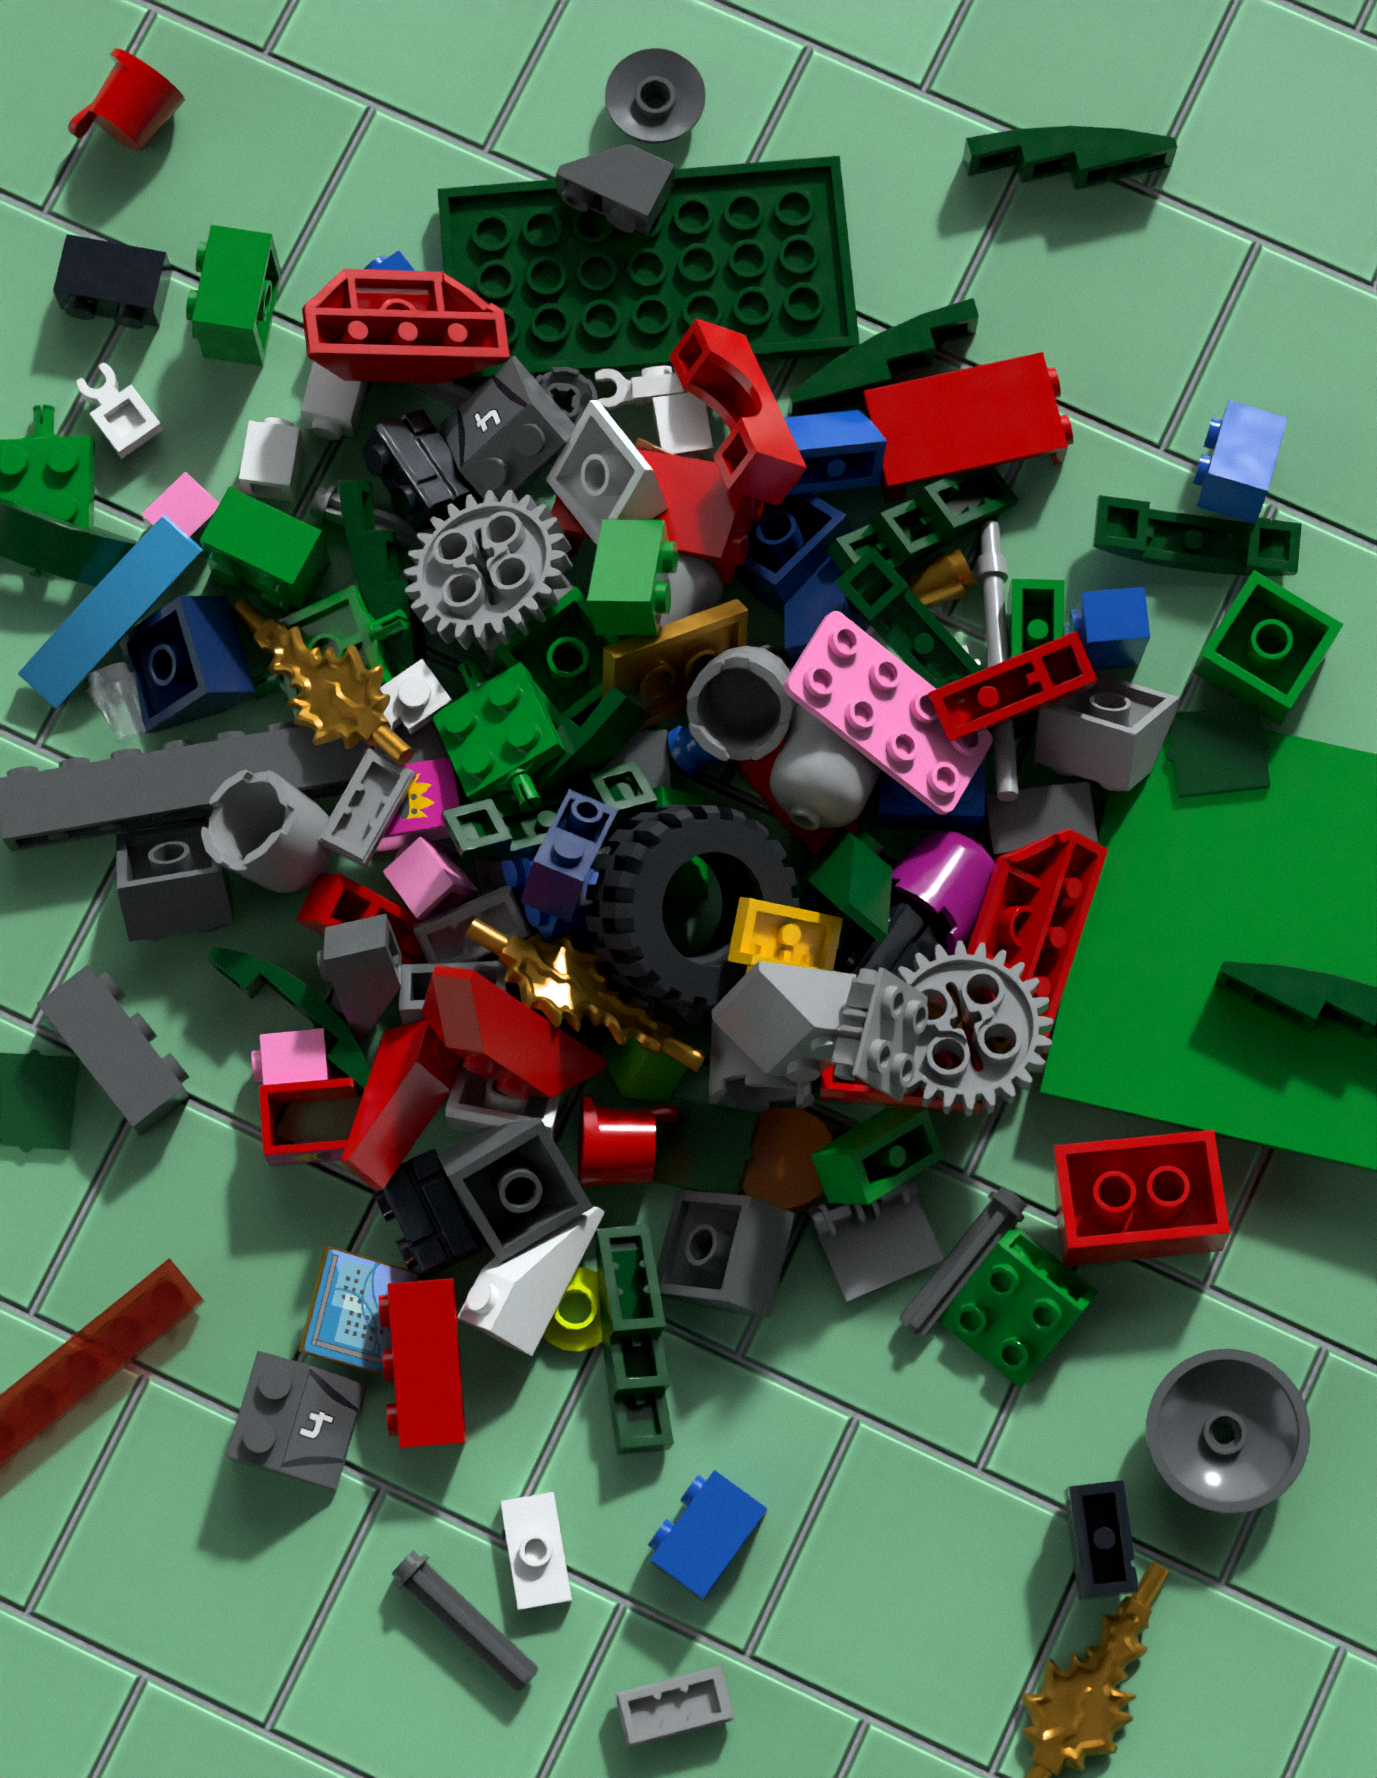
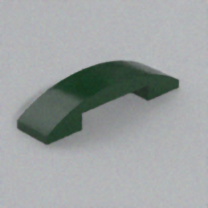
(1195, 541)
(58, 545)
(904, 621)
(512, 834)
(252, 973)

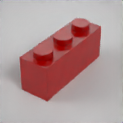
(423, 1363)

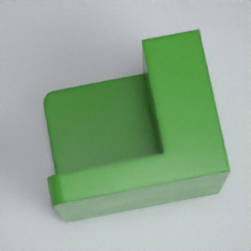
(644, 1074)

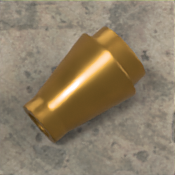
(942, 579)

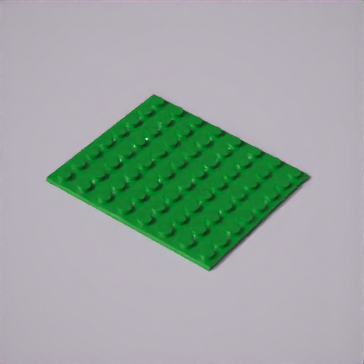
(1218, 881)

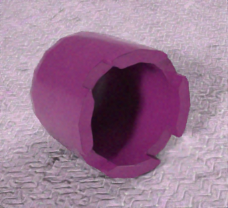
(944, 884)

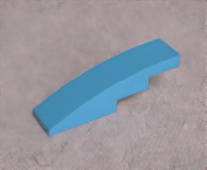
(110, 611)

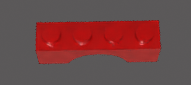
(724, 373)

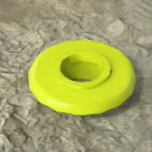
(581, 1335)

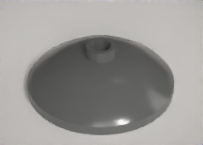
(1256, 1405)

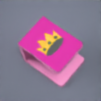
(422, 807)

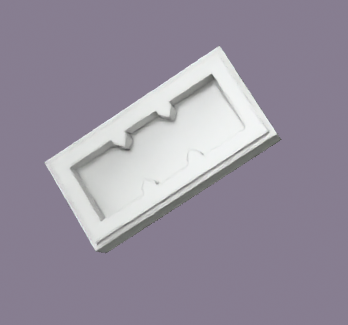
(536, 1551)

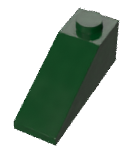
(854, 879)

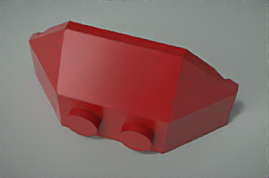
(402, 327)
(1040, 909)
(504, 1036)

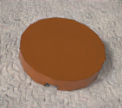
(782, 1161)

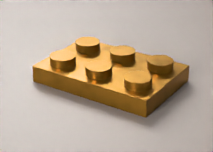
(663, 667)

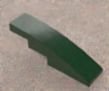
(1088, 153)
(881, 356)
(929, 521)
(377, 572)
(586, 747)
(1302, 995)
(633, 1339)

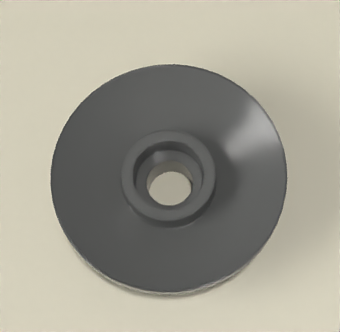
(655, 75)

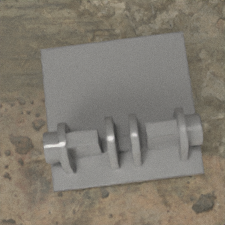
(889, 1036)
(875, 1241)

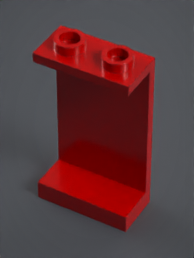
(968, 421)
(700, 515)

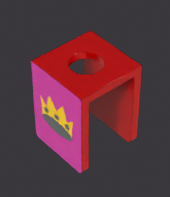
(300, 1093)

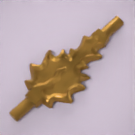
(336, 694)
(570, 986)
(1081, 1704)

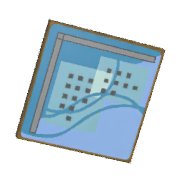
(345, 1309)

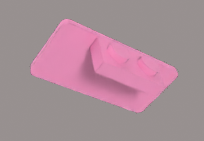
(883, 712)

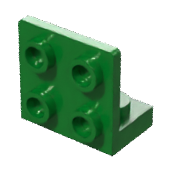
(1017, 1306)

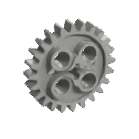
(445, 582)
(1009, 1016)

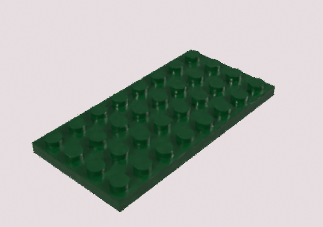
(732, 246)

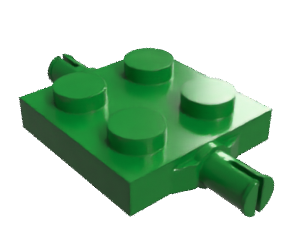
(50, 473)
(337, 624)
(498, 734)

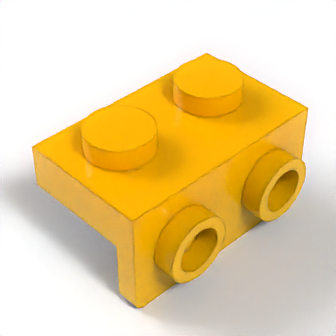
(783, 936)

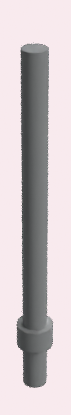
(992, 574)

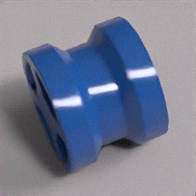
(688, 752)

